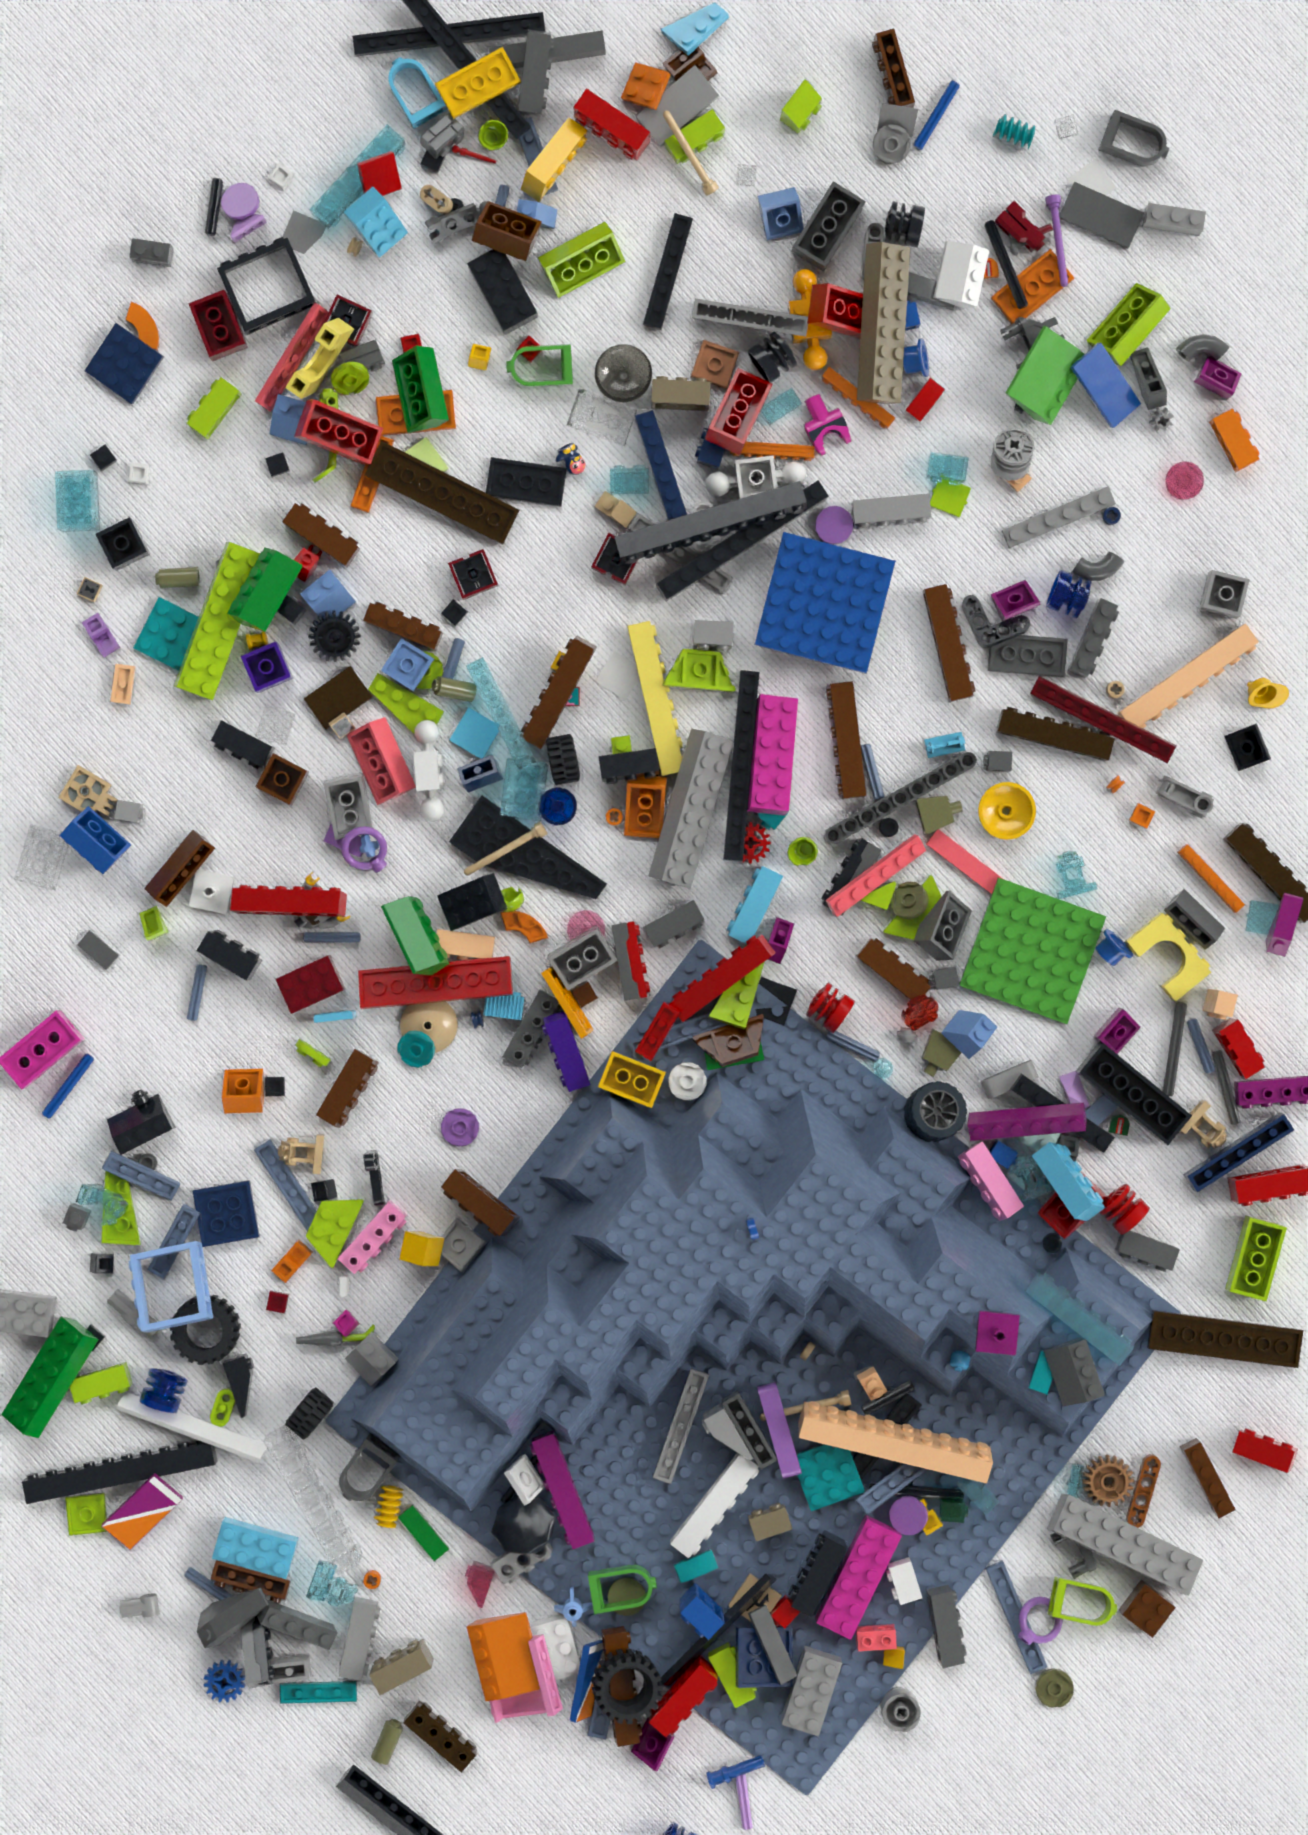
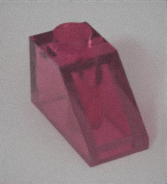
(479, 1581)

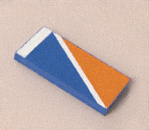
(583, 1697)

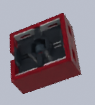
(352, 314)
(609, 562)
(466, 572)

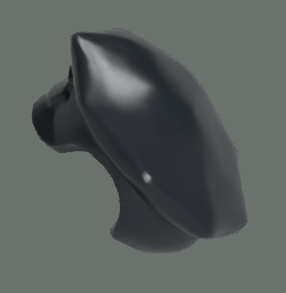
(522, 1527)

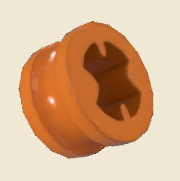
(1115, 784)
(620, 816)
(370, 1585)

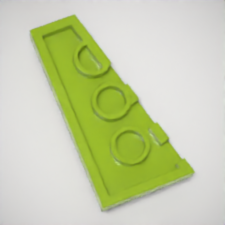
(404, 704)
(737, 1001)
(126, 1228)

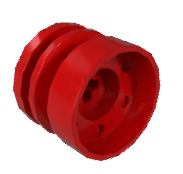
(830, 1007)
(1127, 1213)

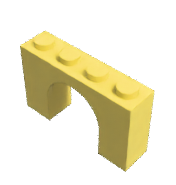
(332, 339)
(1192, 967)

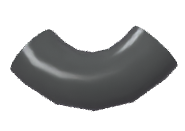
(1202, 344)
(1098, 570)

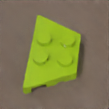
(699, 671)
(908, 928)
(332, 1226)

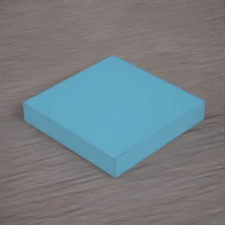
(475, 733)
(334, 1016)

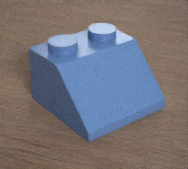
(780, 213)
(286, 418)
(327, 595)
(969, 1031)

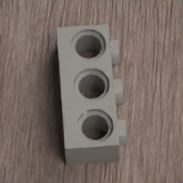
(518, 1567)

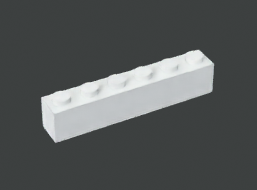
(714, 1504)

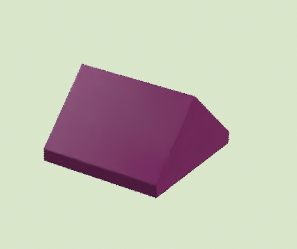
(1218, 378)
(1015, 600)
(1117, 1030)
(652, 1746)

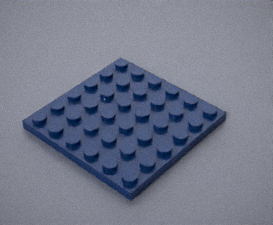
(825, 602)

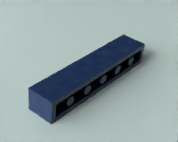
(660, 465)
(1238, 1152)

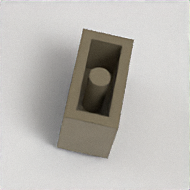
(769, 1521)

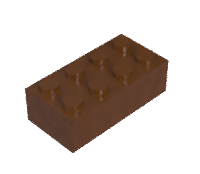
(480, 1202)

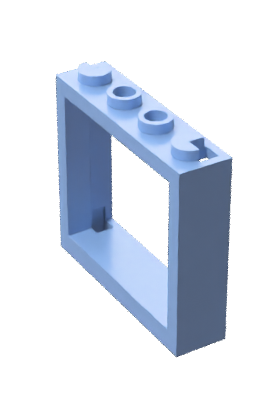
(200, 1281)

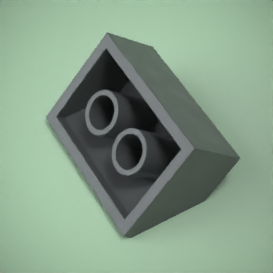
(1074, 1372)

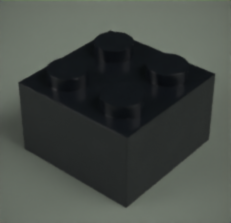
(122, 544)

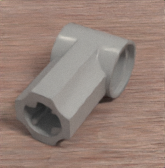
(146, 1606)

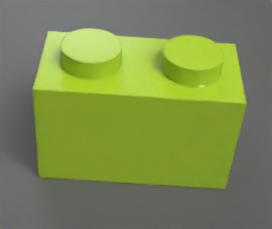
(801, 107)

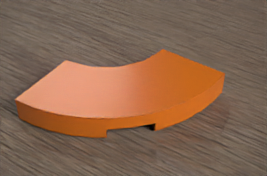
(144, 324)
(525, 924)

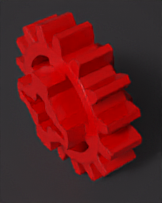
(750, 852)

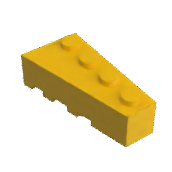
(553, 159)

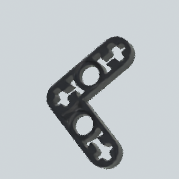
(987, 629)
(371, 1164)

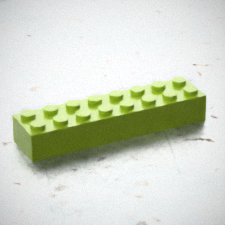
(215, 628)

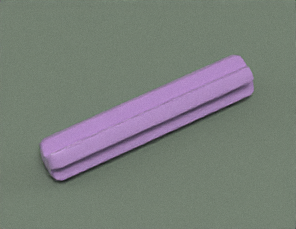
(744, 1802)

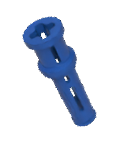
(726, 1773)

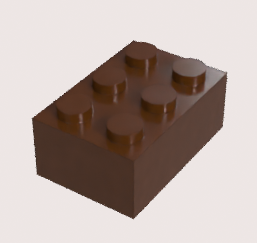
(506, 231)

